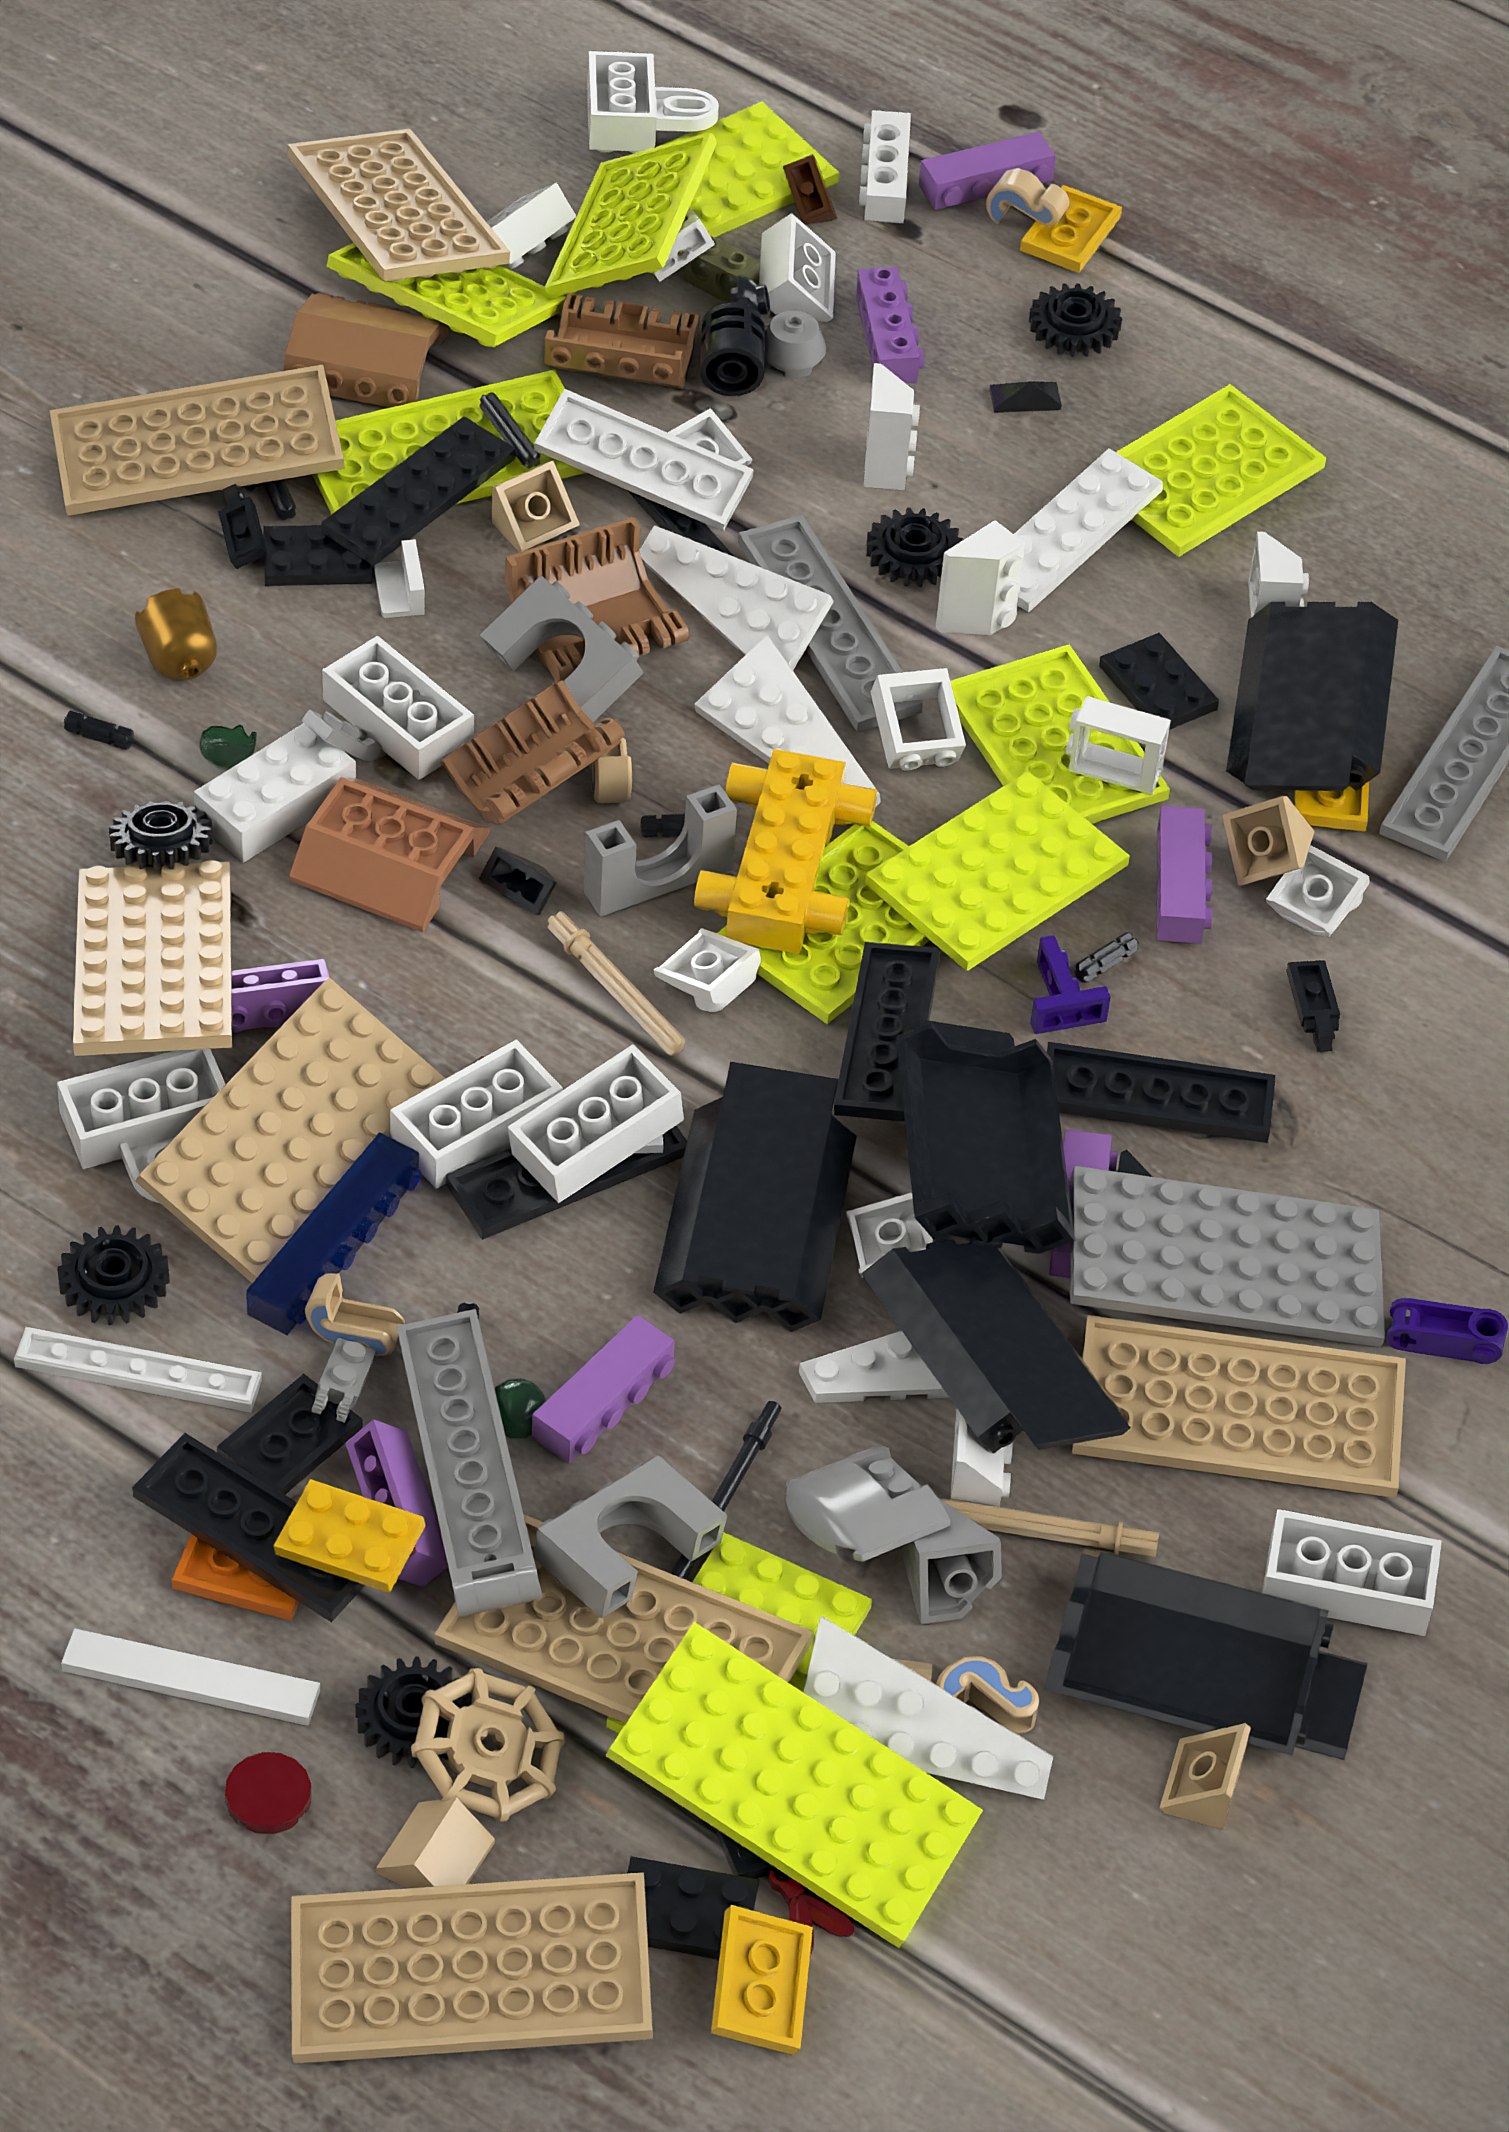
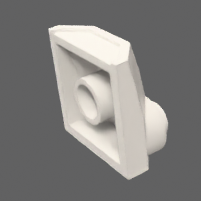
(710, 433)
(1318, 893)
(711, 969)
(885, 1227)

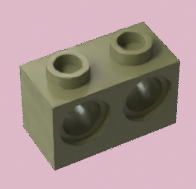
(718, 269)

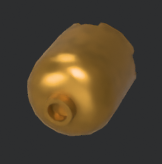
(177, 634)

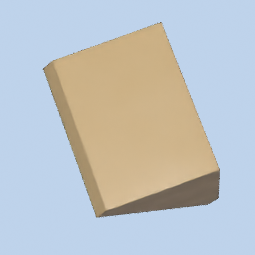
(532, 507)
(1267, 839)
(1205, 1775)
(437, 1847)

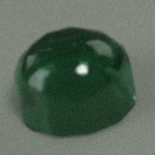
(226, 746)
(517, 1403)

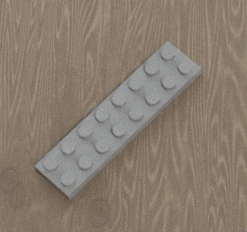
(846, 643)
(1457, 768)

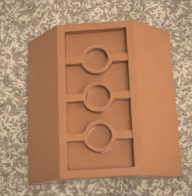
(383, 851)

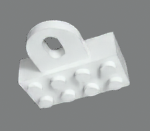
(629, 108)
(136, 1107)

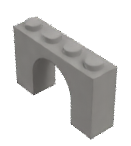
(546, 613)
(619, 881)
(648, 1497)

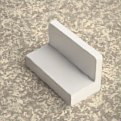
(401, 584)

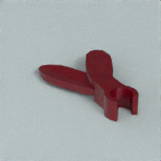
(809, 1910)

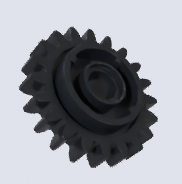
(1075, 320)
(911, 546)
(161, 835)
(113, 1275)
(386, 1704)

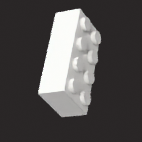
(397, 706)
(272, 791)
(470, 1111)
(595, 1123)
(1353, 1571)

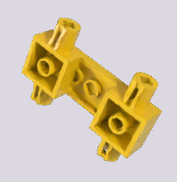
(794, 818)

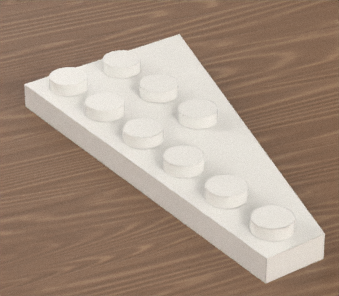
(736, 595)
(770, 709)
(870, 1369)
(920, 1717)

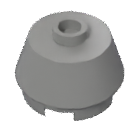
(794, 343)

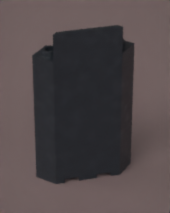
(1313, 697)
(984, 1137)
(759, 1199)
(993, 1346)
(1204, 1656)

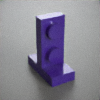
(1067, 1004)

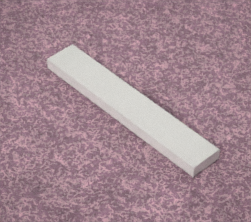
(138, 1369)
(191, 1677)

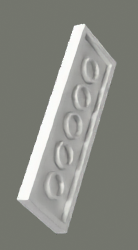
(643, 459)
(1080, 522)

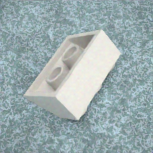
(531, 221)
(797, 269)
(890, 431)
(981, 582)
(976, 1470)

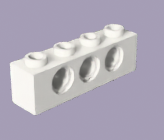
(887, 166)

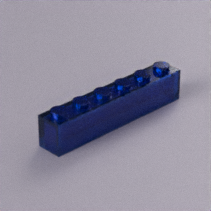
(334, 1232)

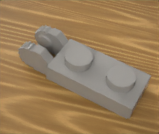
(343, 735)
(344, 1377)

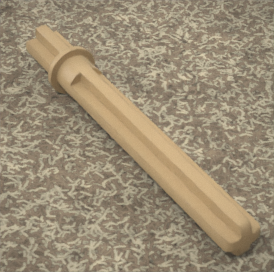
(578, 943)
(1060, 1528)

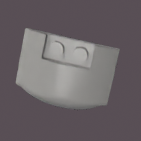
(863, 1505)

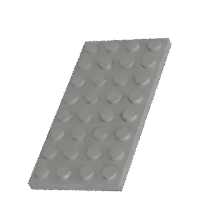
(1226, 1256)

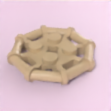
(476, 1763)

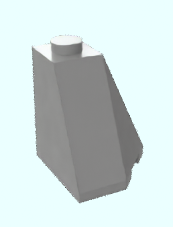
(951, 1567)

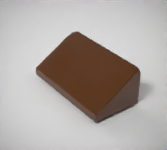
(809, 191)

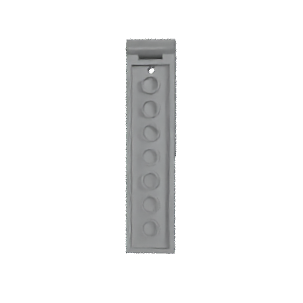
(468, 1464)

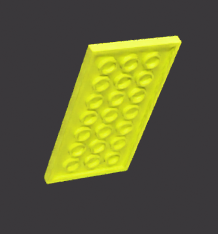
(385, 438)
(795, 1784)

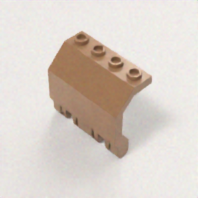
(625, 347)
(365, 349)
(606, 576)
(528, 753)

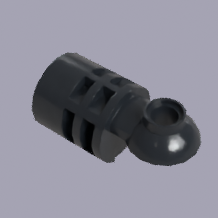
(735, 340)

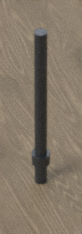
(754, 1440)

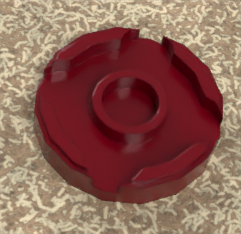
(268, 1792)

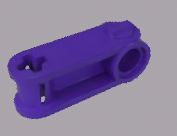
(1447, 1330)

